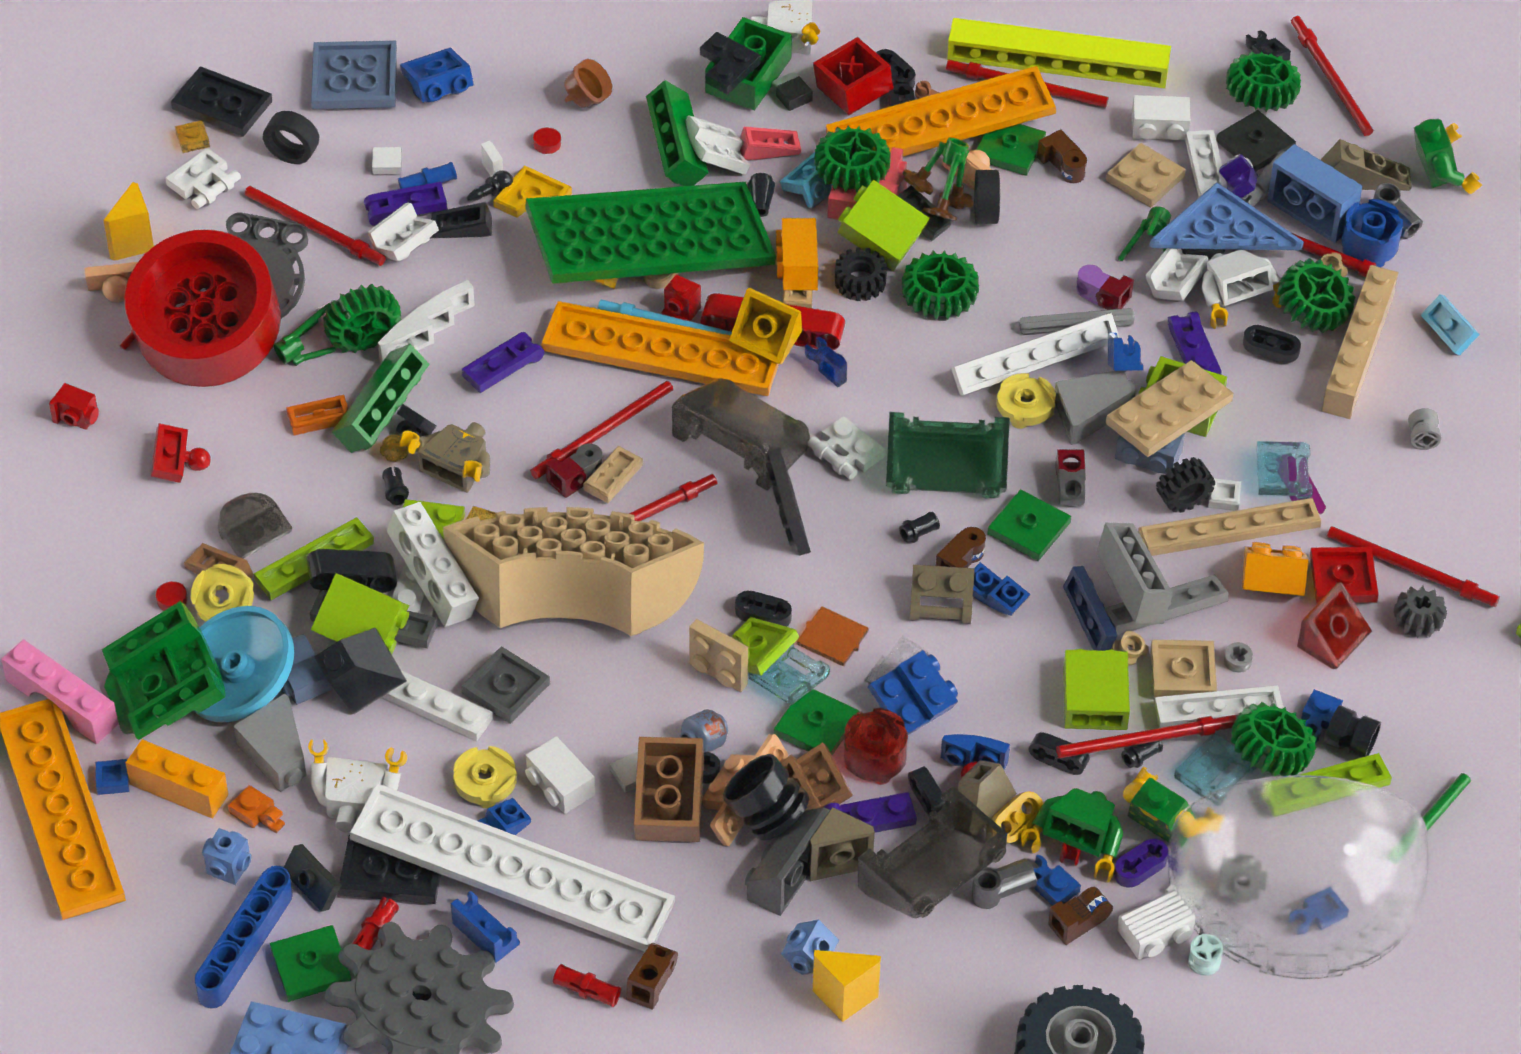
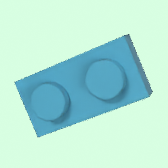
(1450, 324)

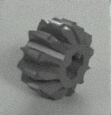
(1420, 611)

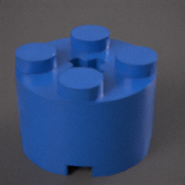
(1372, 231)

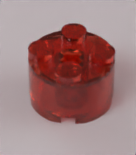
(875, 745)

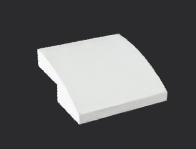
(716, 144)

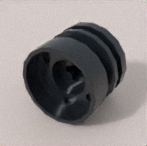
(766, 797)

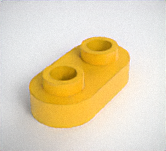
(1014, 818)

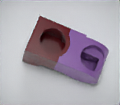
(1102, 288)

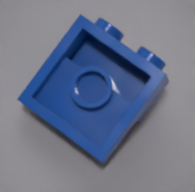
(438, 75)
(915, 691)

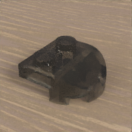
(251, 523)

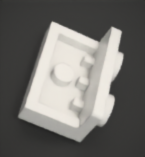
(401, 233)
(1175, 274)

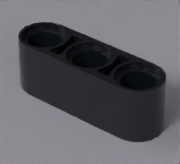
(365, 567)

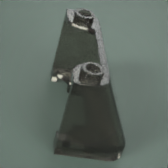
(740, 424)
(934, 859)

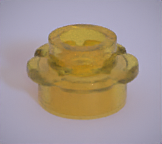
(391, 449)

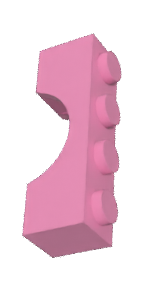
(83, 705)

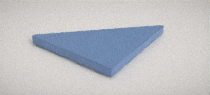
(1224, 222)

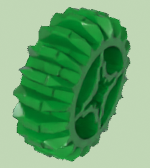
(1263, 81)
(852, 158)
(957, 280)
(1316, 295)
(361, 318)
(1273, 739)

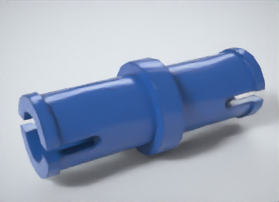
(427, 176)

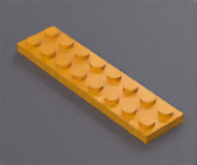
(958, 112)
(655, 347)
(60, 809)

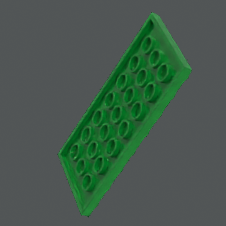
(649, 232)

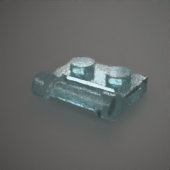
(1274, 472)
(787, 681)
(1208, 763)

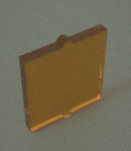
(832, 636)

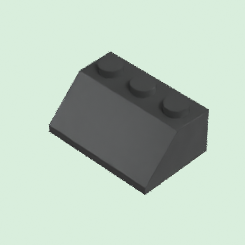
(784, 864)

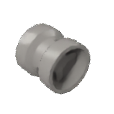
(1424, 429)

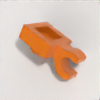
(255, 807)

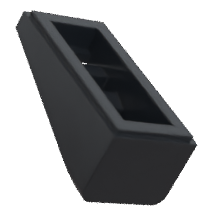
(478, 226)

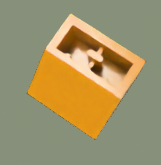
(1275, 569)

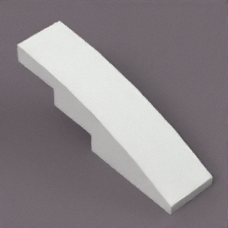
(427, 319)

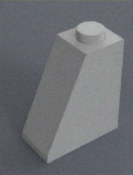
(1089, 399)
(273, 743)

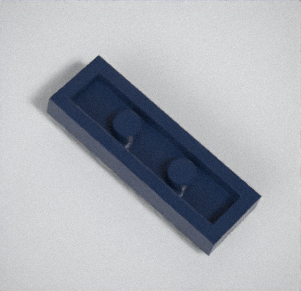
(1089, 609)

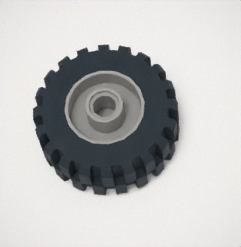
(1078, 1024)

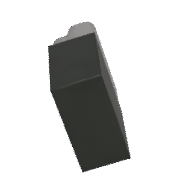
(792, 91)

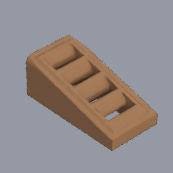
(195, 561)

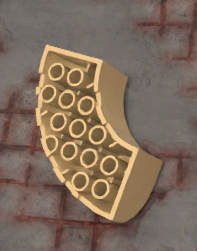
(576, 567)

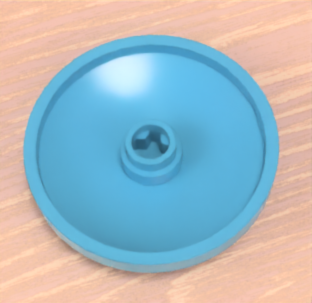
(252, 657)

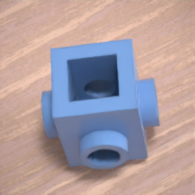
(226, 855)
(802, 943)

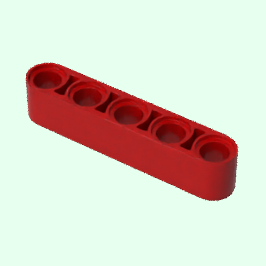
(722, 311)

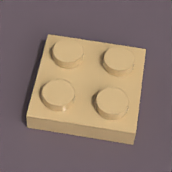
(1145, 175)
(718, 655)
(1182, 667)

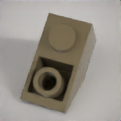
(987, 787)

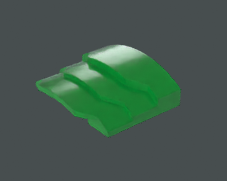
(161, 672)

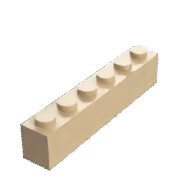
(1360, 342)

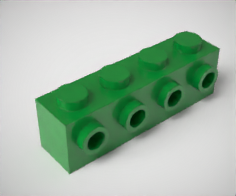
(668, 113)
(380, 398)

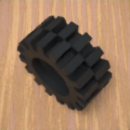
(863, 262)
(1185, 484)

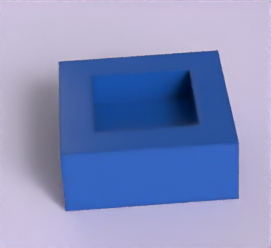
(111, 777)

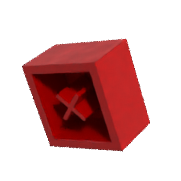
(853, 75)

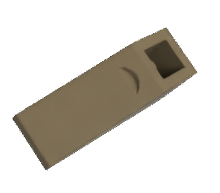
(1367, 167)

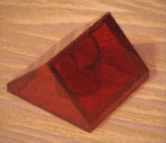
(1333, 628)

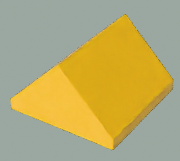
(128, 225)
(766, 326)
(846, 981)

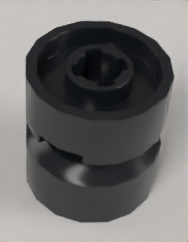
(1352, 732)

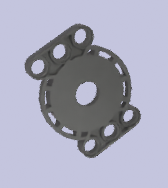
(277, 254)

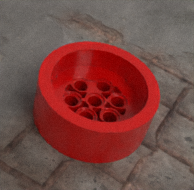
(174, 275)

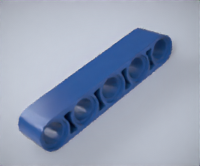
(243, 950)

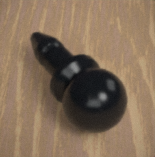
(492, 185)

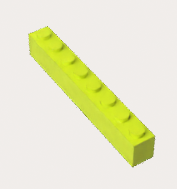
(1059, 52)

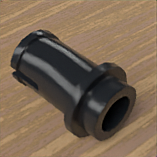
(396, 490)
(912, 530)
(1135, 755)

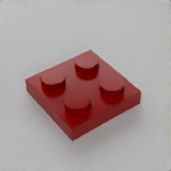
(1347, 565)

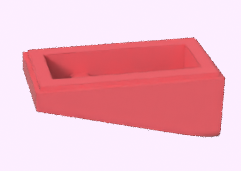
(760, 143)

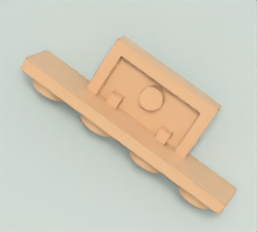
(726, 822)

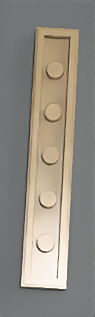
(1230, 527)

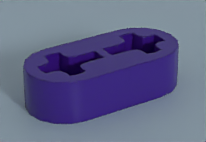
(1143, 866)

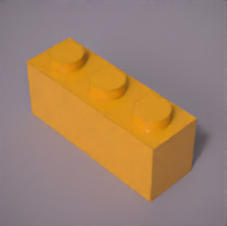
(797, 254)
(177, 778)

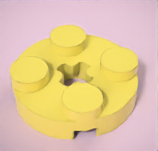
(1026, 413)
(215, 578)
(484, 791)

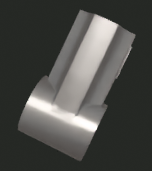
(1391, 194)
(1003, 882)

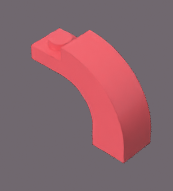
(894, 182)

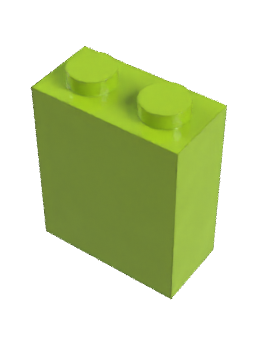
(882, 223)
(357, 608)
(1096, 689)

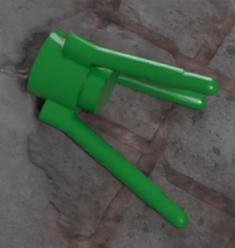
(1155, 222)
(291, 346)

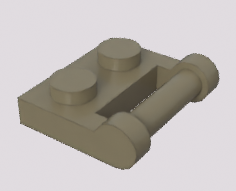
(942, 582)

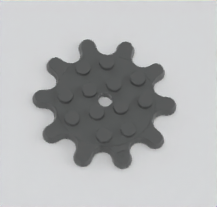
(393, 1017)

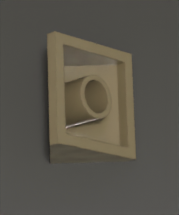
(838, 845)

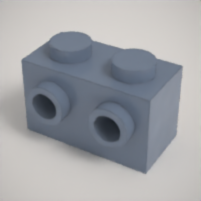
(1156, 462)

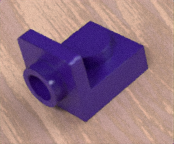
(1239, 176)

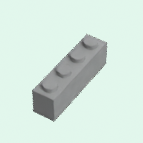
(1134, 573)

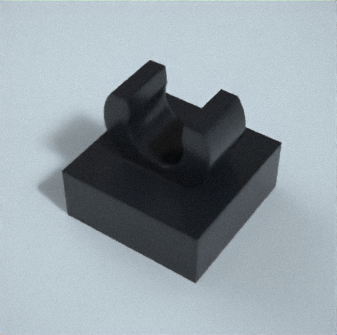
(414, 421)

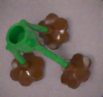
(955, 154)

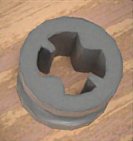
(1241, 649)

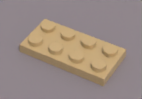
(1169, 408)

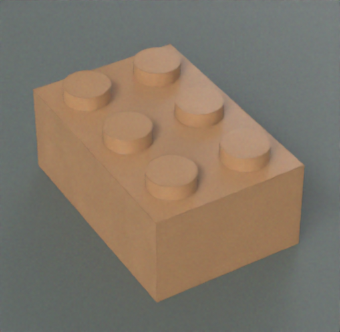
(669, 789)

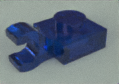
(830, 363)

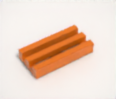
(319, 419)

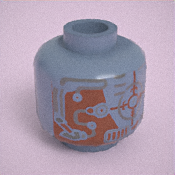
(706, 725)

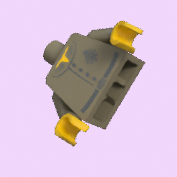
(451, 454)

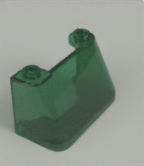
(947, 456)

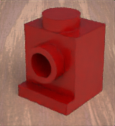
(682, 298)
(74, 407)

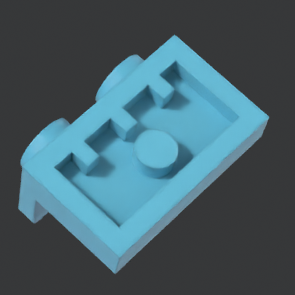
(806, 181)

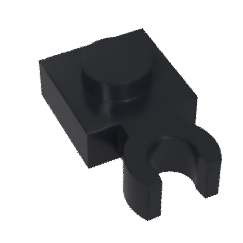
(1267, 46)

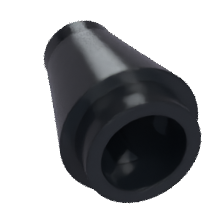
(761, 189)

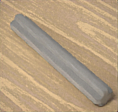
(1056, 322)

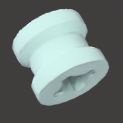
(1212, 949)

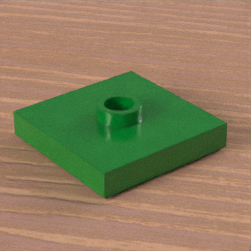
(1012, 147)
(1029, 525)
(815, 721)
(309, 962)

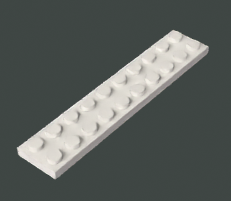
(512, 867)

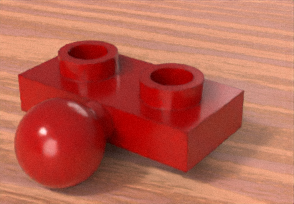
(171, 454)

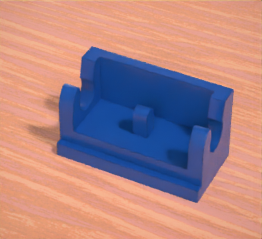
(1123, 356)
(483, 928)

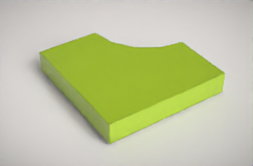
(764, 642)

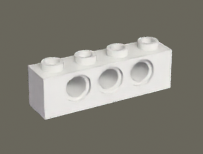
(432, 564)

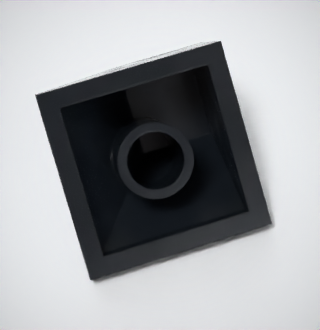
(360, 669)

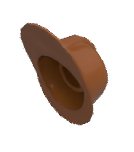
(588, 84)

